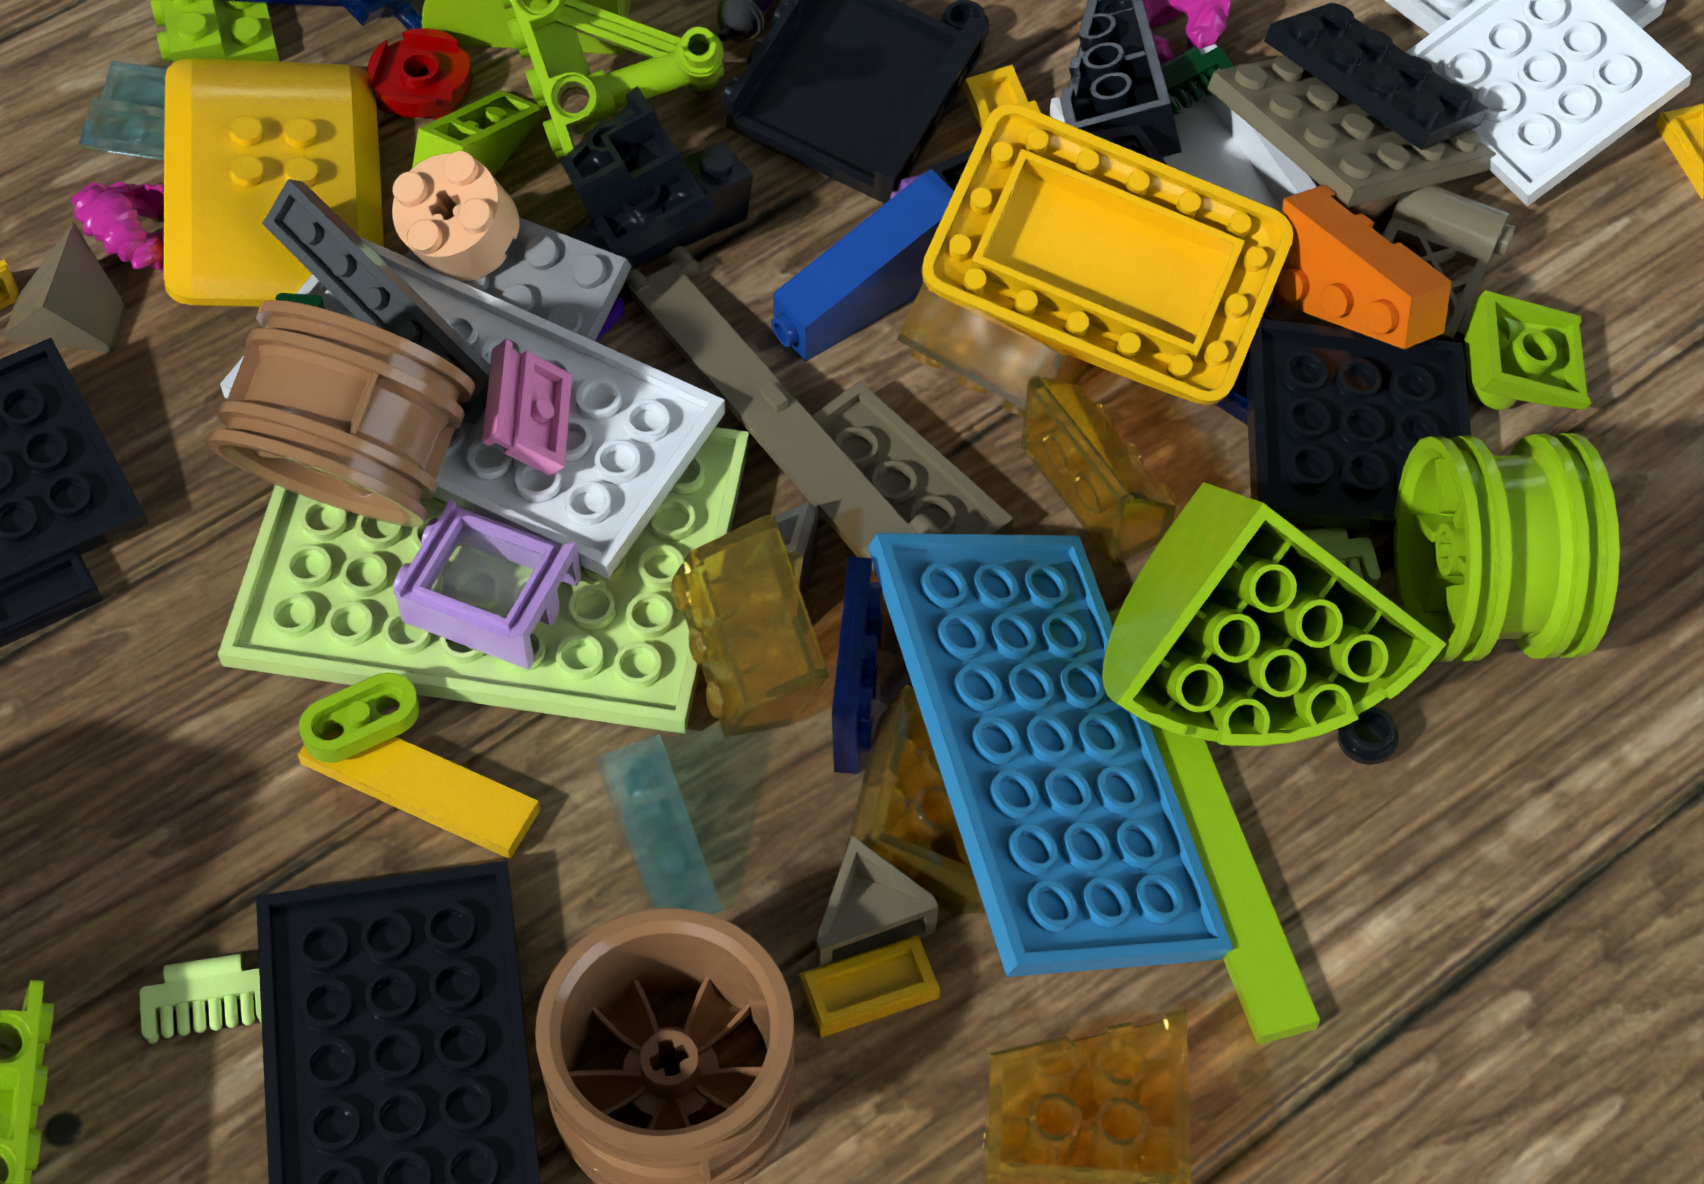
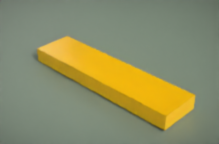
(435, 792)

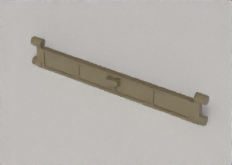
(767, 407)

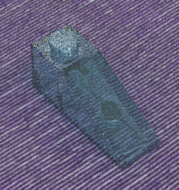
(657, 826)

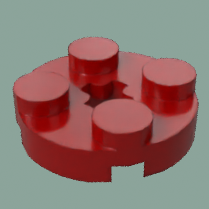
(426, 95)

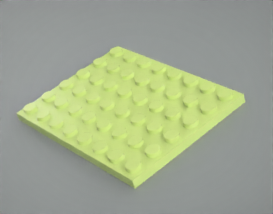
(618, 652)

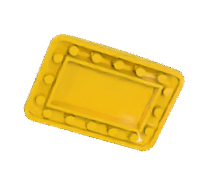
(231, 148)
(1108, 254)

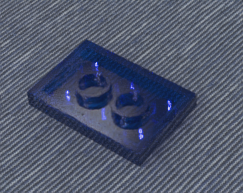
(856, 666)

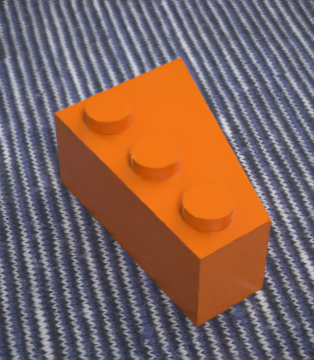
(1356, 275)

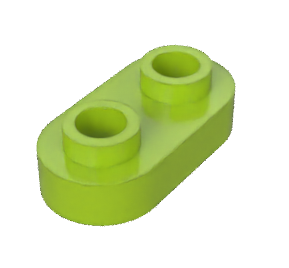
(357, 715)

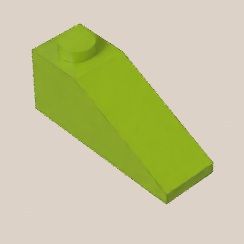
(484, 129)

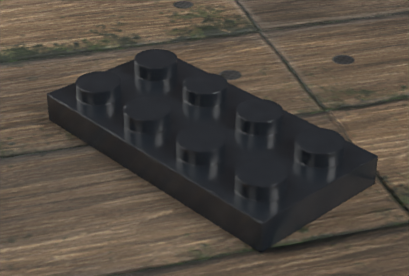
(1377, 75)

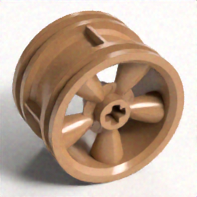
(341, 412)
(608, 984)

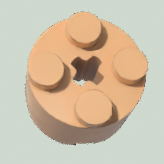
(454, 216)

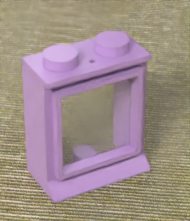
(484, 583)

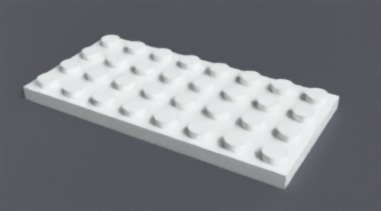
(625, 432)

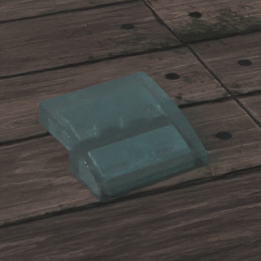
(129, 113)

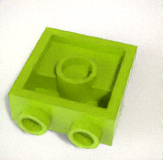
(214, 30)

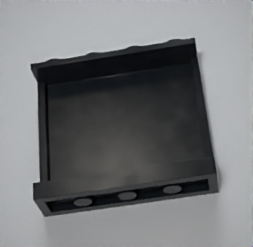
(852, 87)

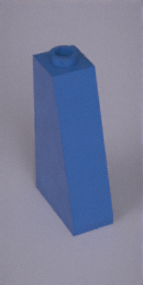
(863, 272)

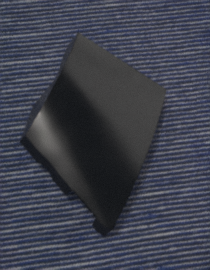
(634, 180)

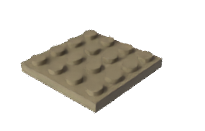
(1338, 139)

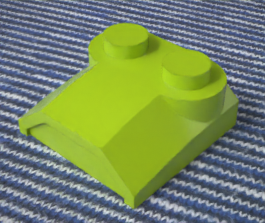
(1524, 354)

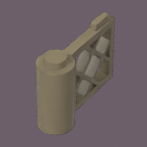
(1455, 231)

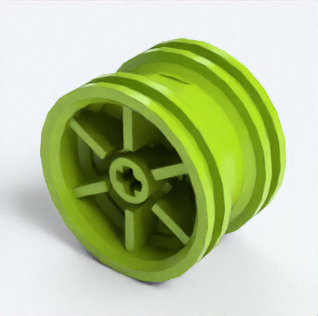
(1507, 545)

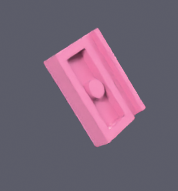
(527, 408)

